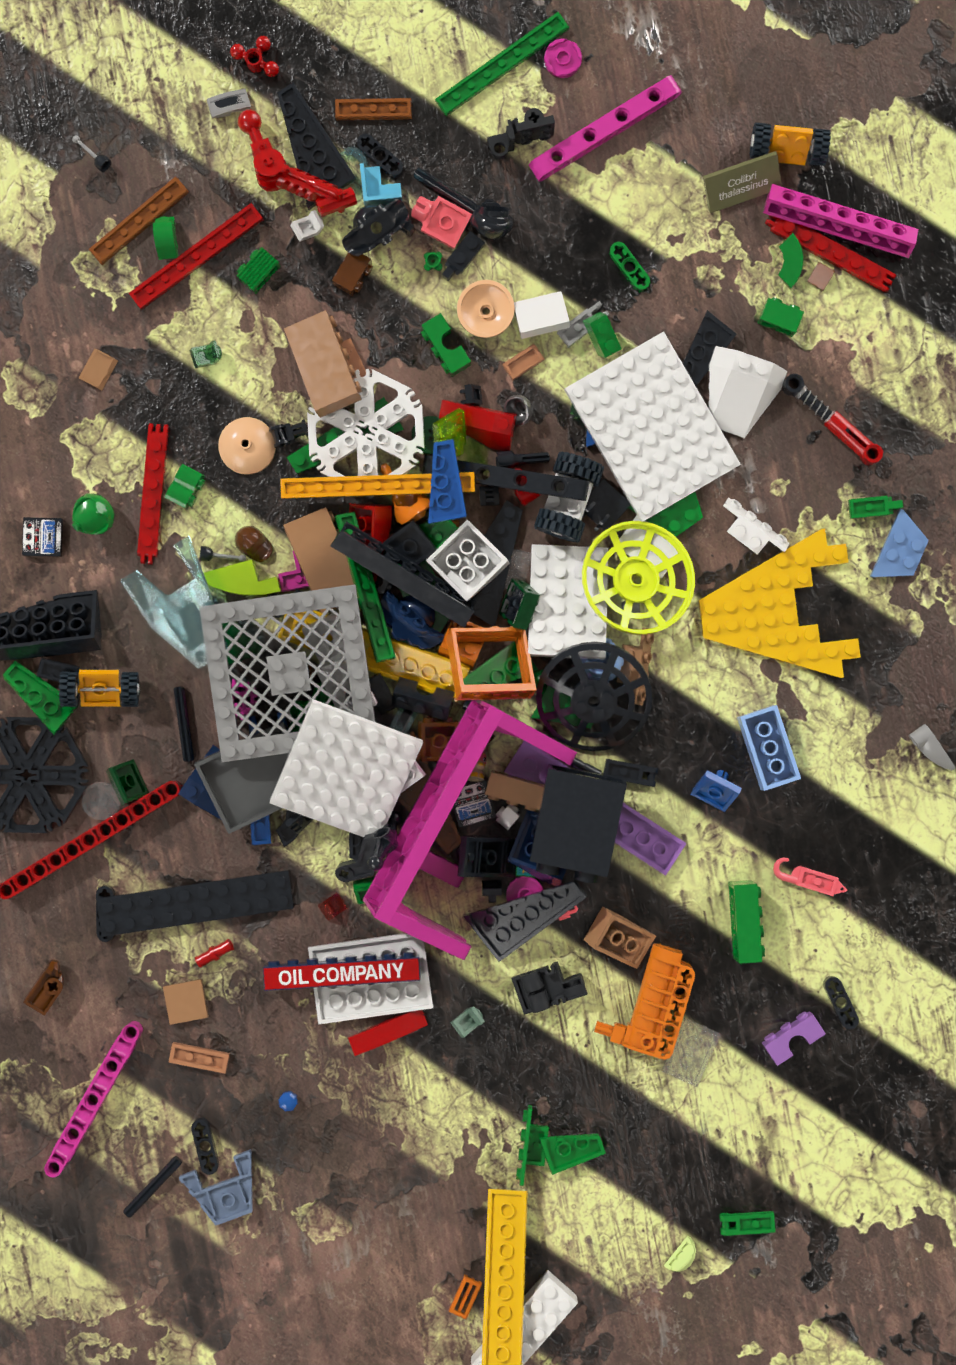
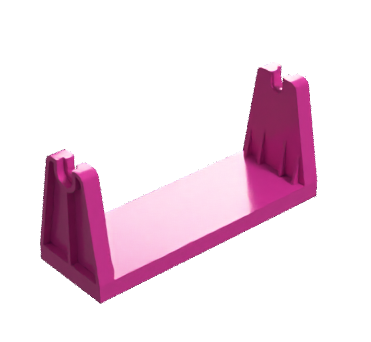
(430, 813)

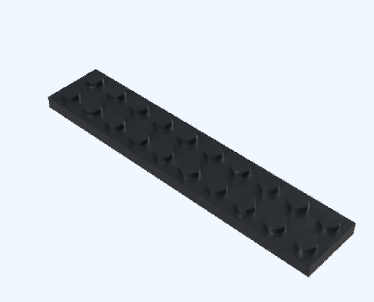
(195, 903)

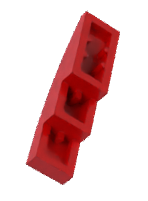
(387, 1031)

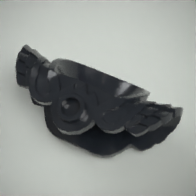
(362, 239)

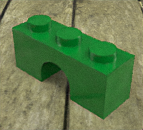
(453, 360)

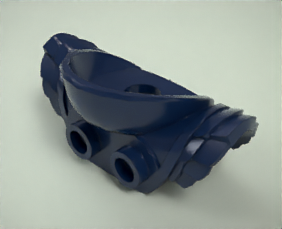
(410, 621)

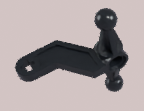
(372, 851)

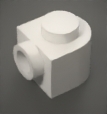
(507, 816)

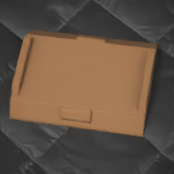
(98, 369)

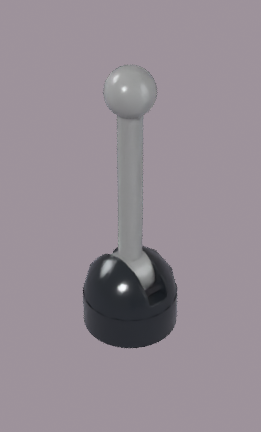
(101, 162)
(207, 554)

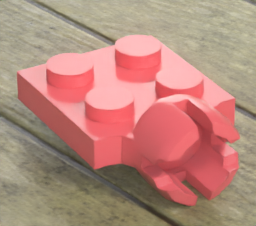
(441, 219)

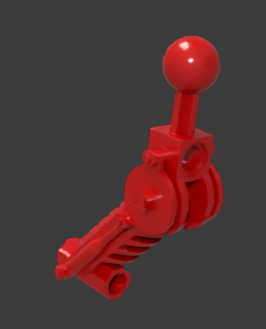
(274, 174)

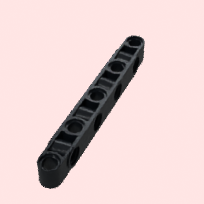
(509, 479)

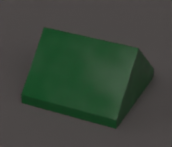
(127, 782)

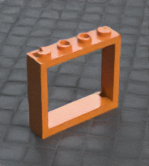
(491, 691)

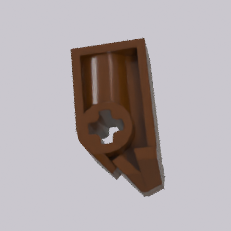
(42, 994)

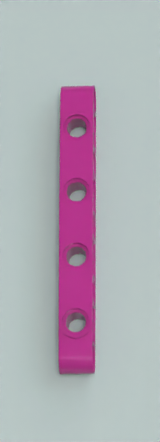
(605, 128)
(87, 1110)

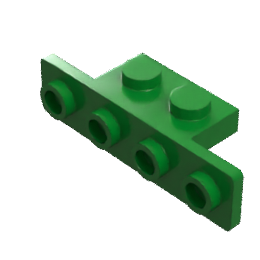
(532, 1150)

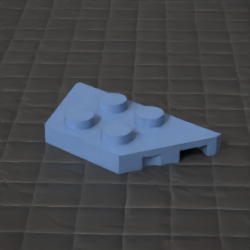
(901, 549)

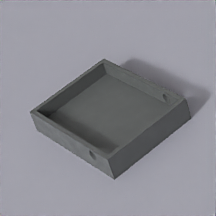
(242, 787)

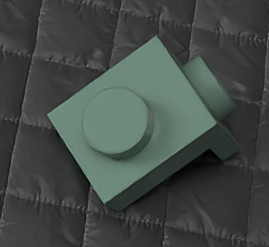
(467, 1021)

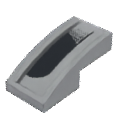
(226, 103)

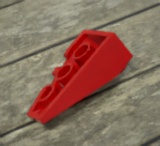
(485, 425)
(373, 520)

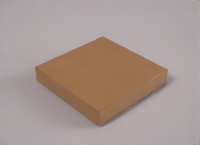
(185, 1001)

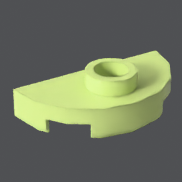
(682, 1257)

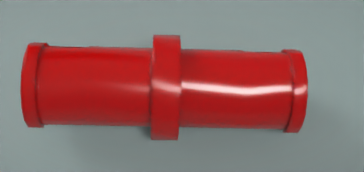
(214, 953)

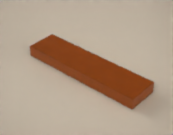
(373, 109)

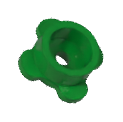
(433, 256)

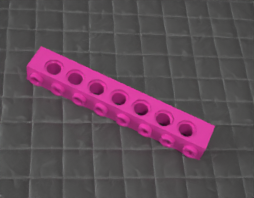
(840, 221)

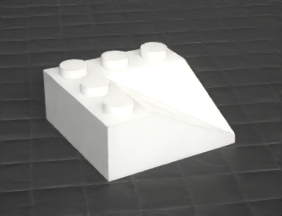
(468, 561)

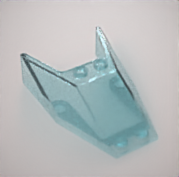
(175, 615)

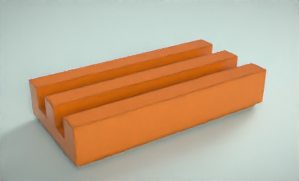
(471, 1281)

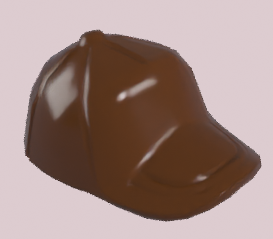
(253, 543)

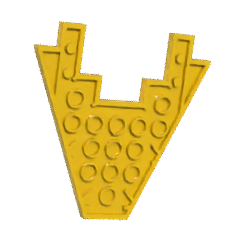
(761, 610)

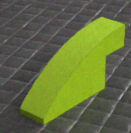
(242, 580)

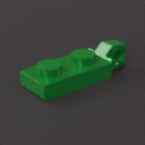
(872, 506)

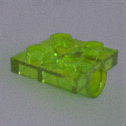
(451, 427)

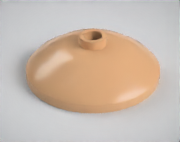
(482, 296)
(253, 457)

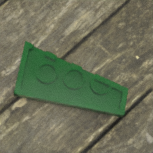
(498, 669)
(39, 696)

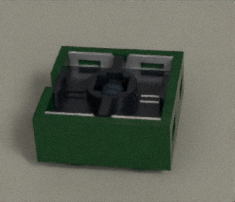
(519, 604)

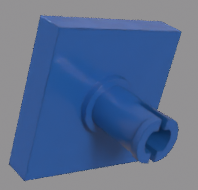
(716, 790)

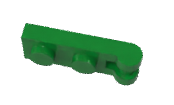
(747, 1223)

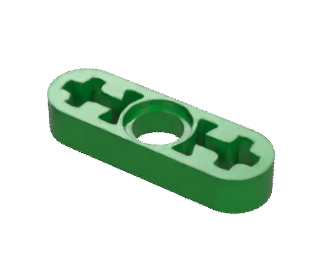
(617, 258)

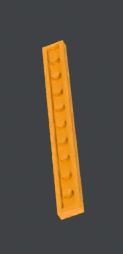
(365, 485)

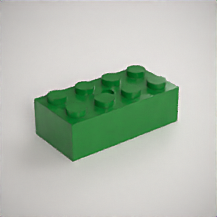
(745, 921)

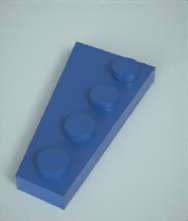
(446, 487)

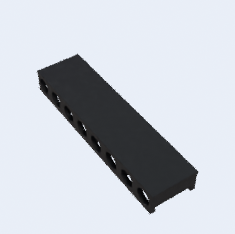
(404, 575)

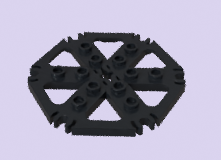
(45, 775)

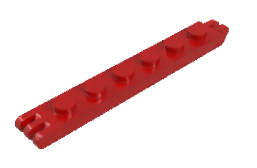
(834, 253)
(152, 493)

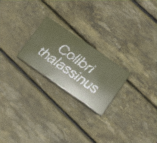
(741, 182)

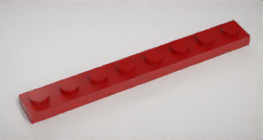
(196, 256)

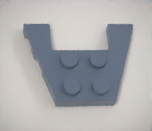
(227, 1198)

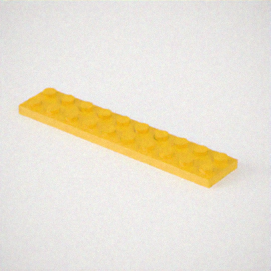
(410, 662)
(504, 1277)

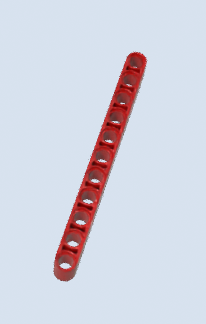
(81, 841)

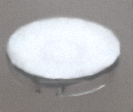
(100, 800)

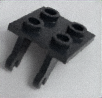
(605, 505)

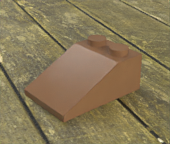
(619, 938)

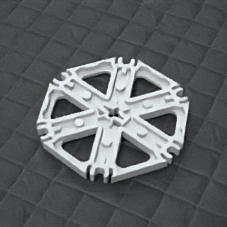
(381, 420)

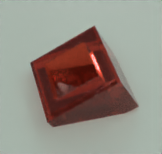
(332, 906)

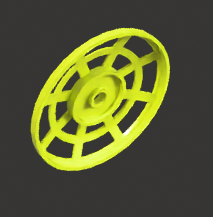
(645, 570)

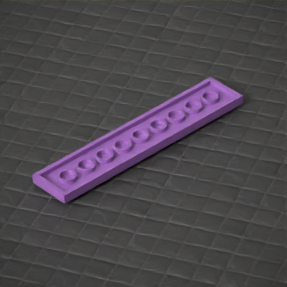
(634, 832)

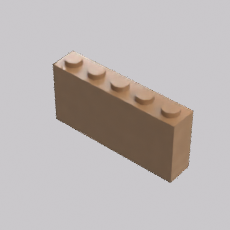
(323, 363)
(311, 543)

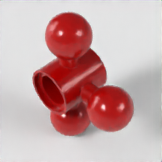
(263, 44)

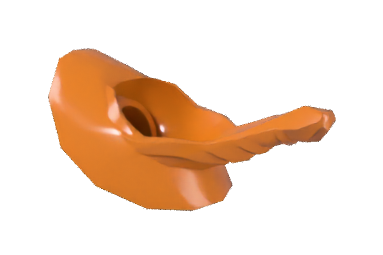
(407, 506)

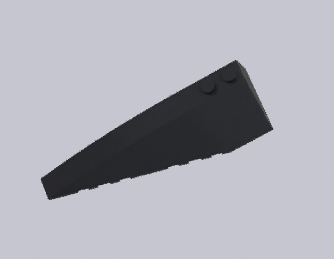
(52, 627)

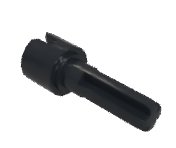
(510, 460)

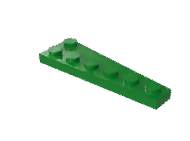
(302, 461)

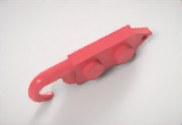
(810, 879)

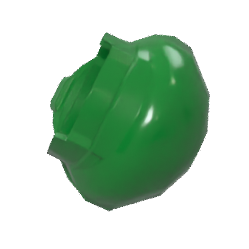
(92, 514)

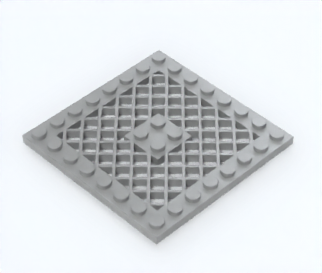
(287, 671)

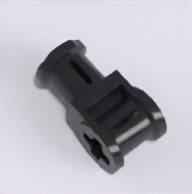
(288, 433)

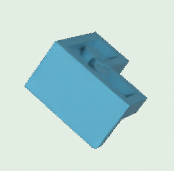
(373, 189)

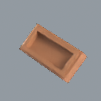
(523, 362)

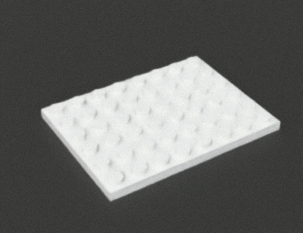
(652, 426)

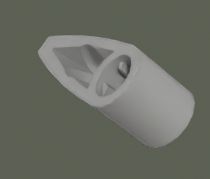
(930, 747)

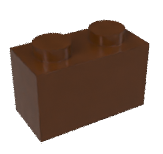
(352, 272)

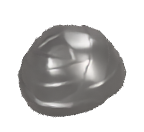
(521, 406)

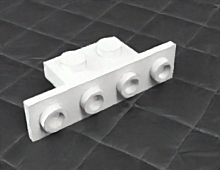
(752, 531)

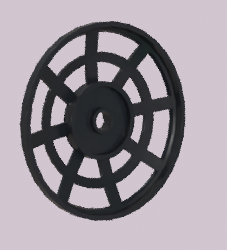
(594, 687)

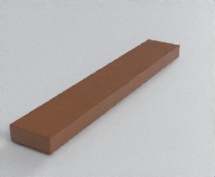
(138, 220)

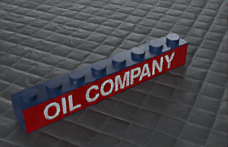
(341, 972)

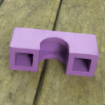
(778, 1044)

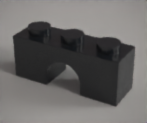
(434, 705)

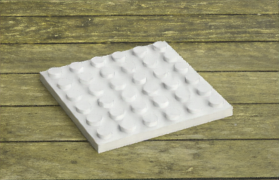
(345, 770)

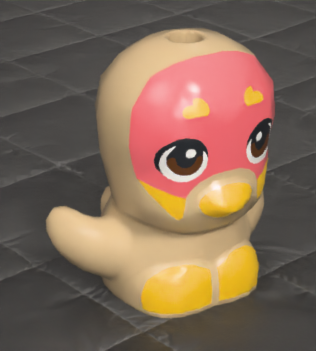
(477, 774)

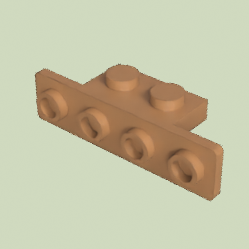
(643, 655)

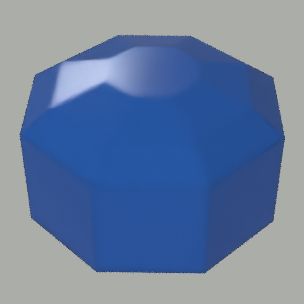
(288, 1101)

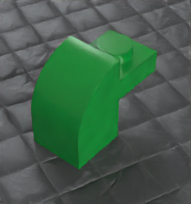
(165, 238)

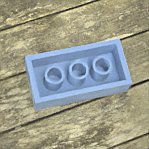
(768, 747)

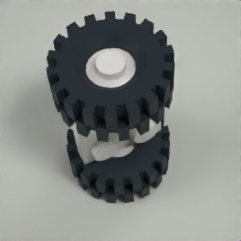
(561, 515)

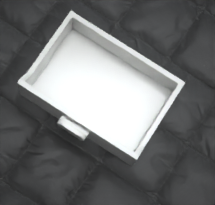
(541, 315)

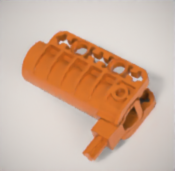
(654, 1005)

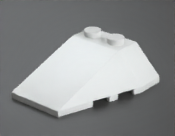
(741, 389)

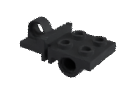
(533, 128)
(545, 987)

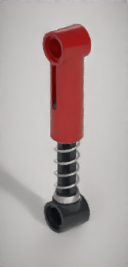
(834, 421)

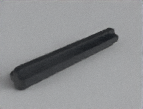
(445, 190)
(183, 724)
(152, 1187)

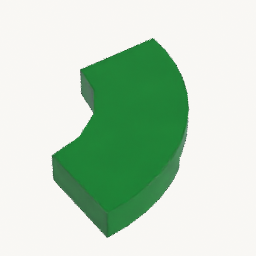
(793, 260)

